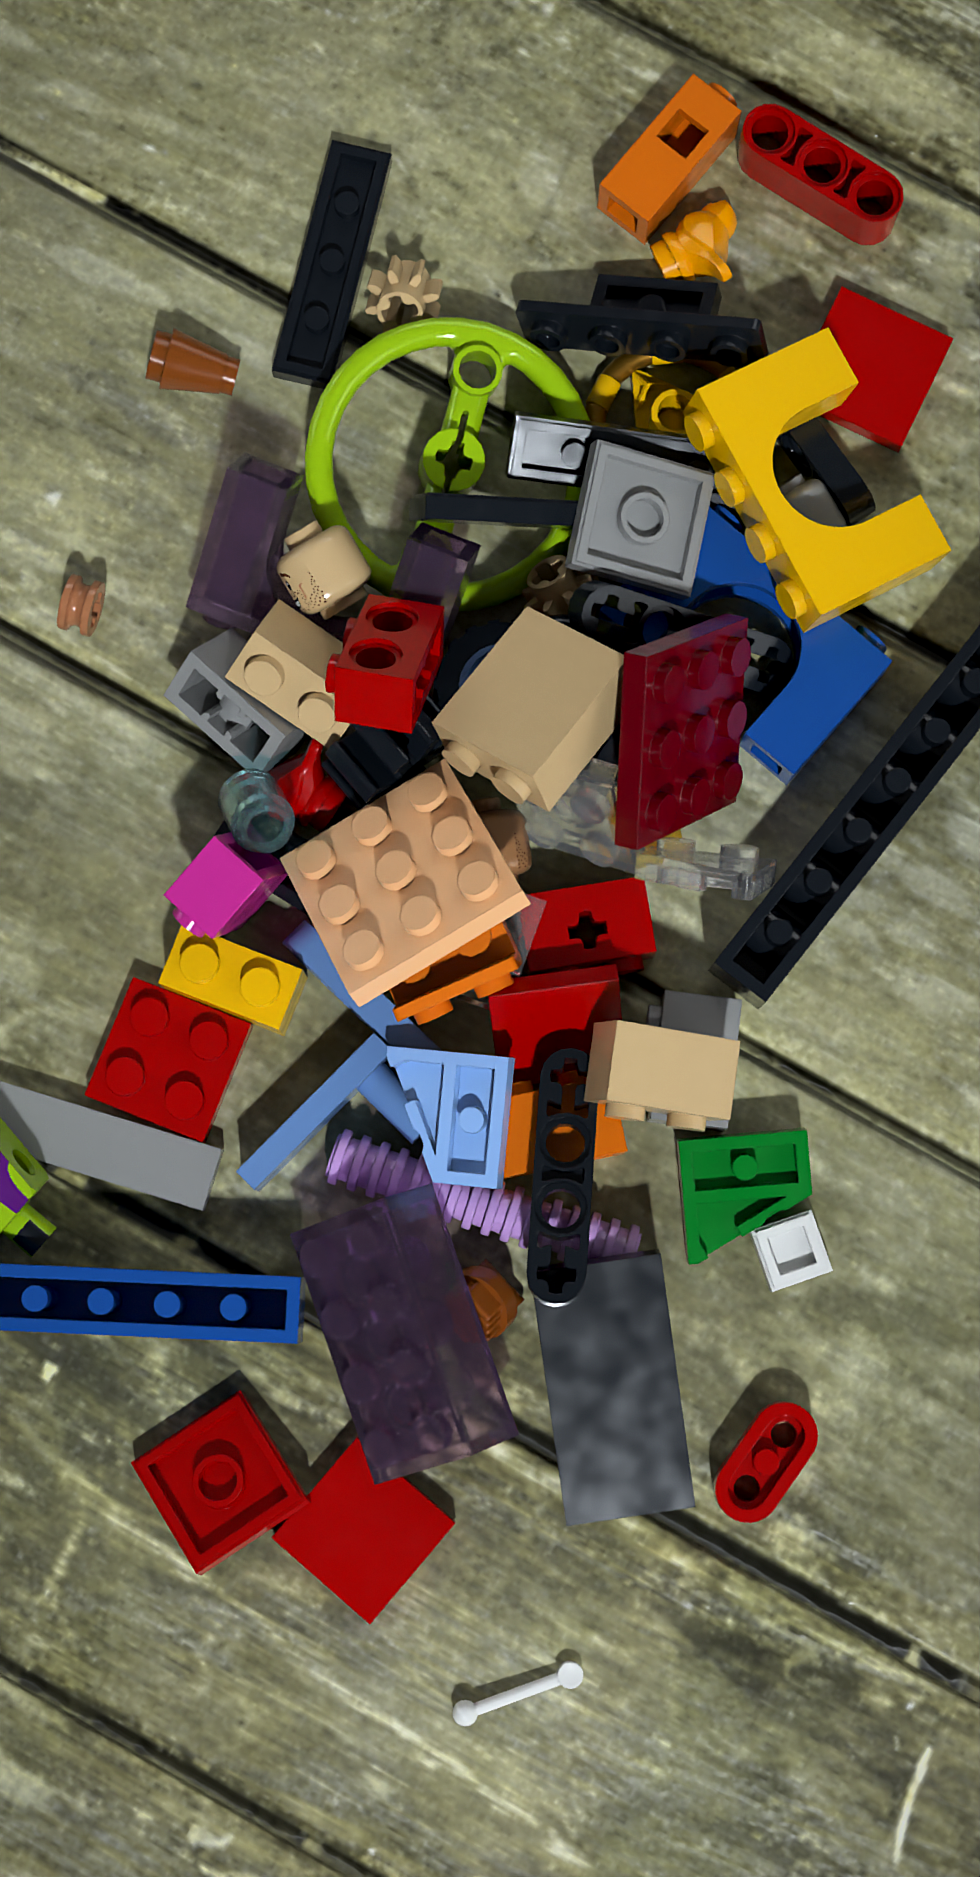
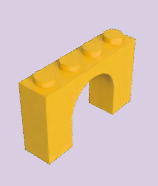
(815, 565)

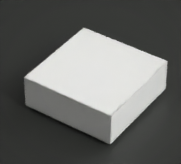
(790, 1250)

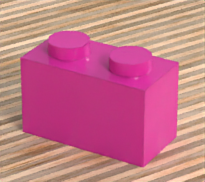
(223, 887)

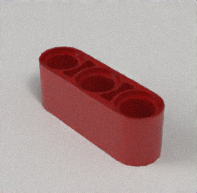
(810, 147)

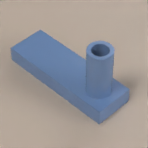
(363, 1073)

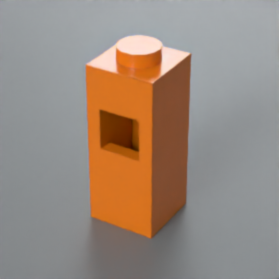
(669, 158)

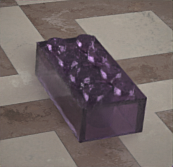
(404, 1334)

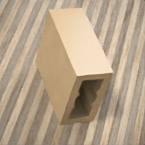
(534, 710)

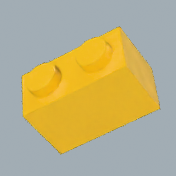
(234, 980)

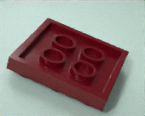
(681, 729)

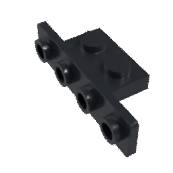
(646, 319)

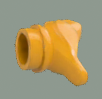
(698, 244)

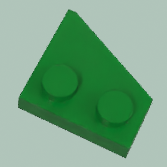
(738, 1183)

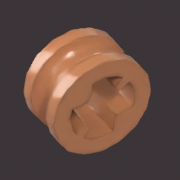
(81, 605)

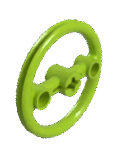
(470, 342)

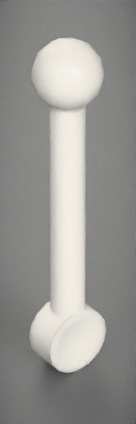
(568, 1675)

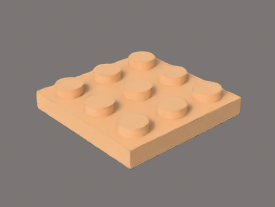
(403, 882)

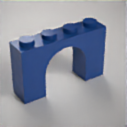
(831, 661)

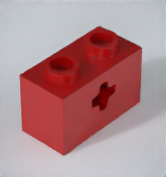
(614, 906)

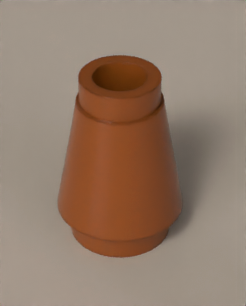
(190, 365)

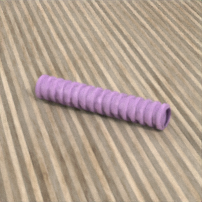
(493, 1210)

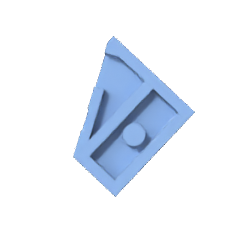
(459, 1111)

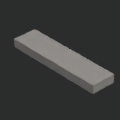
(111, 1147)

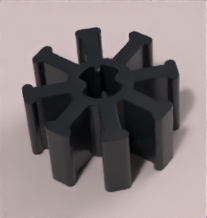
(380, 759)

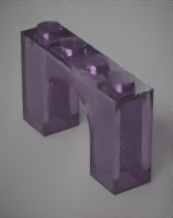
(246, 537)

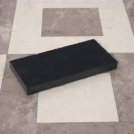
(615, 1391)

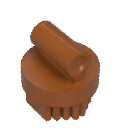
(493, 1298)

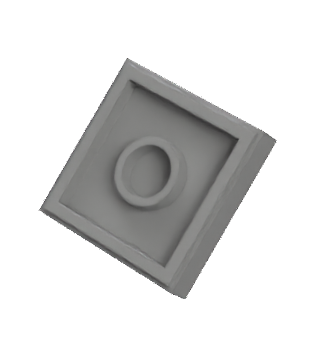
(640, 520)

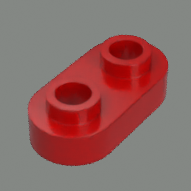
(769, 1464)

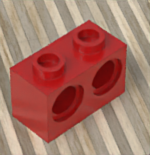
(387, 663)

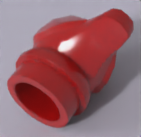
(308, 788)

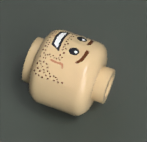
(323, 569)

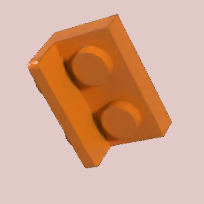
(477, 965)

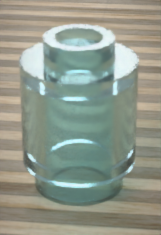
(256, 811)

